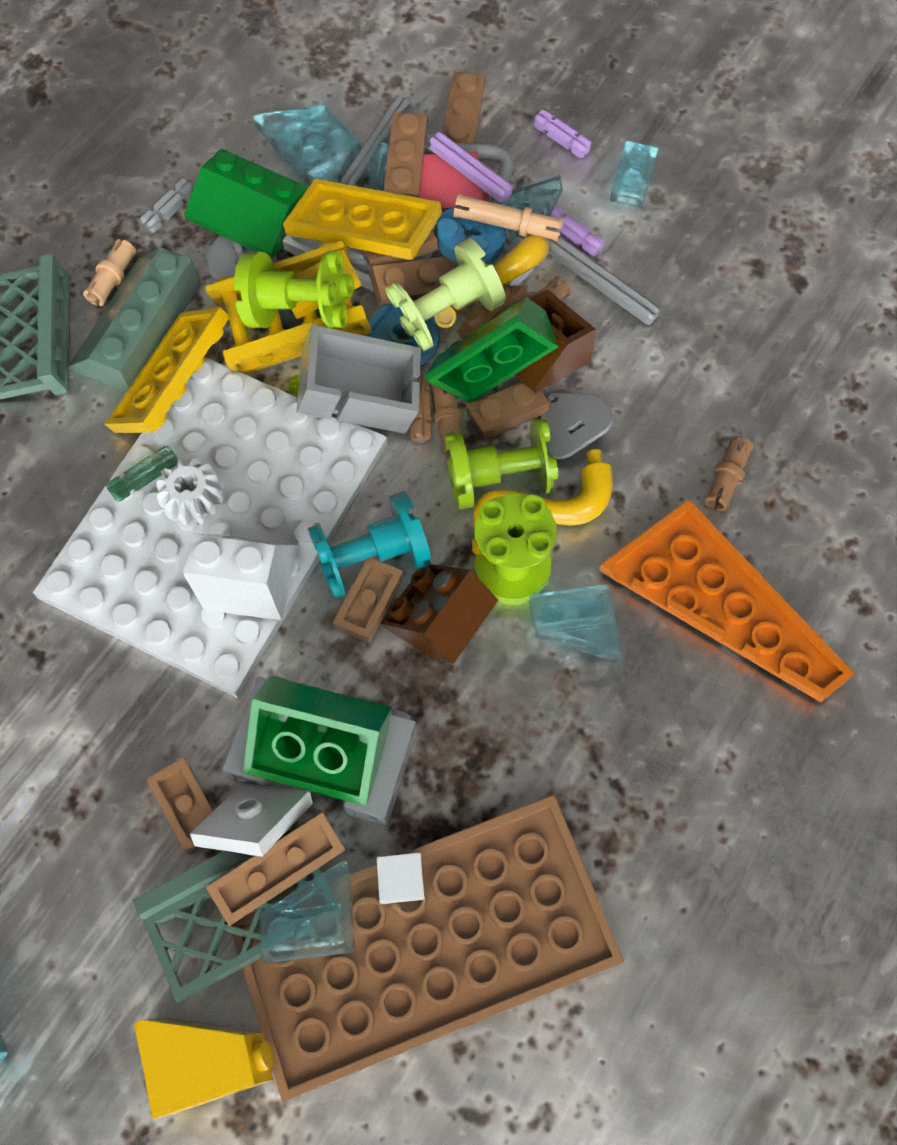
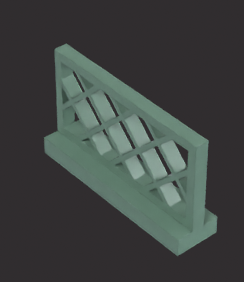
(52, 324)
(189, 892)

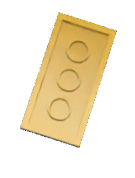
(363, 218)
(167, 371)

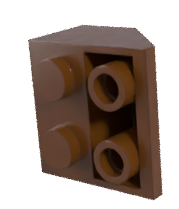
(574, 340)
(440, 611)

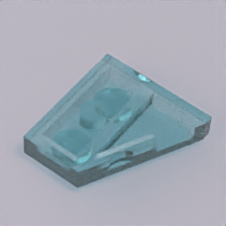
(539, 196)
(578, 620)
(311, 919)

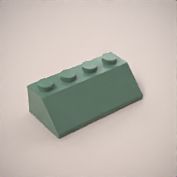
(137, 318)

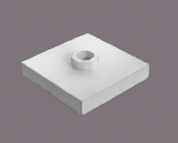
(252, 819)

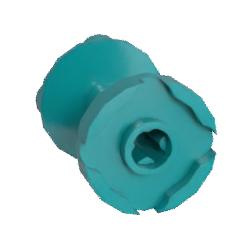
(384, 539)

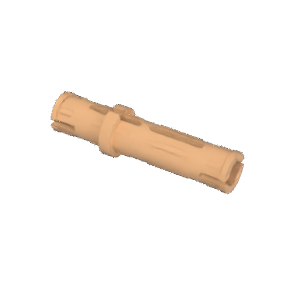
(508, 217)

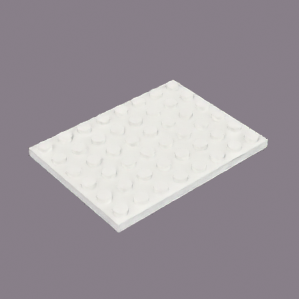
(277, 481)

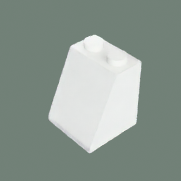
(240, 574)

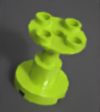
(267, 290)
(485, 466)
(516, 546)

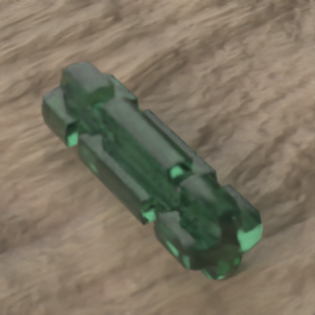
(142, 473)

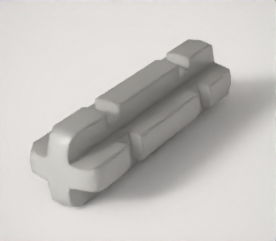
(166, 205)

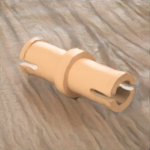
(109, 272)

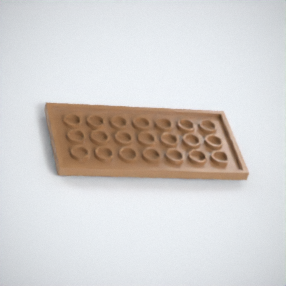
(497, 928)

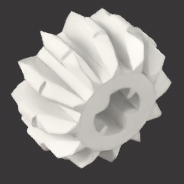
(190, 492)

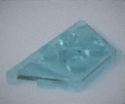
(310, 141)

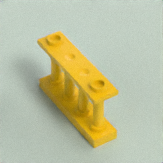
(280, 343)

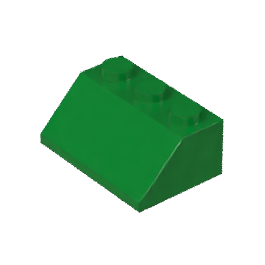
(243, 202)
(494, 352)
(315, 739)

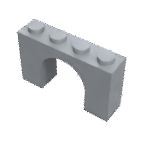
(389, 775)

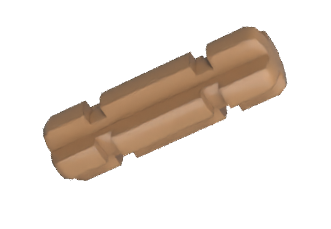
(422, 429)

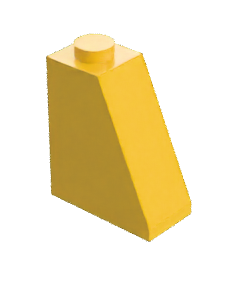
(198, 1062)

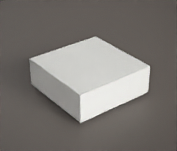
(400, 878)

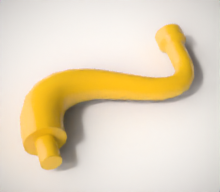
(519, 260)
(584, 507)

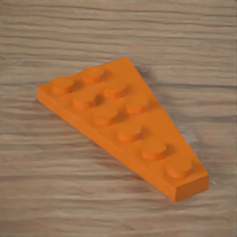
(711, 586)

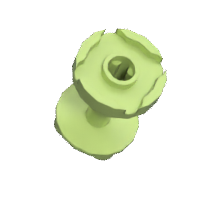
(458, 288)

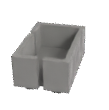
(359, 379)

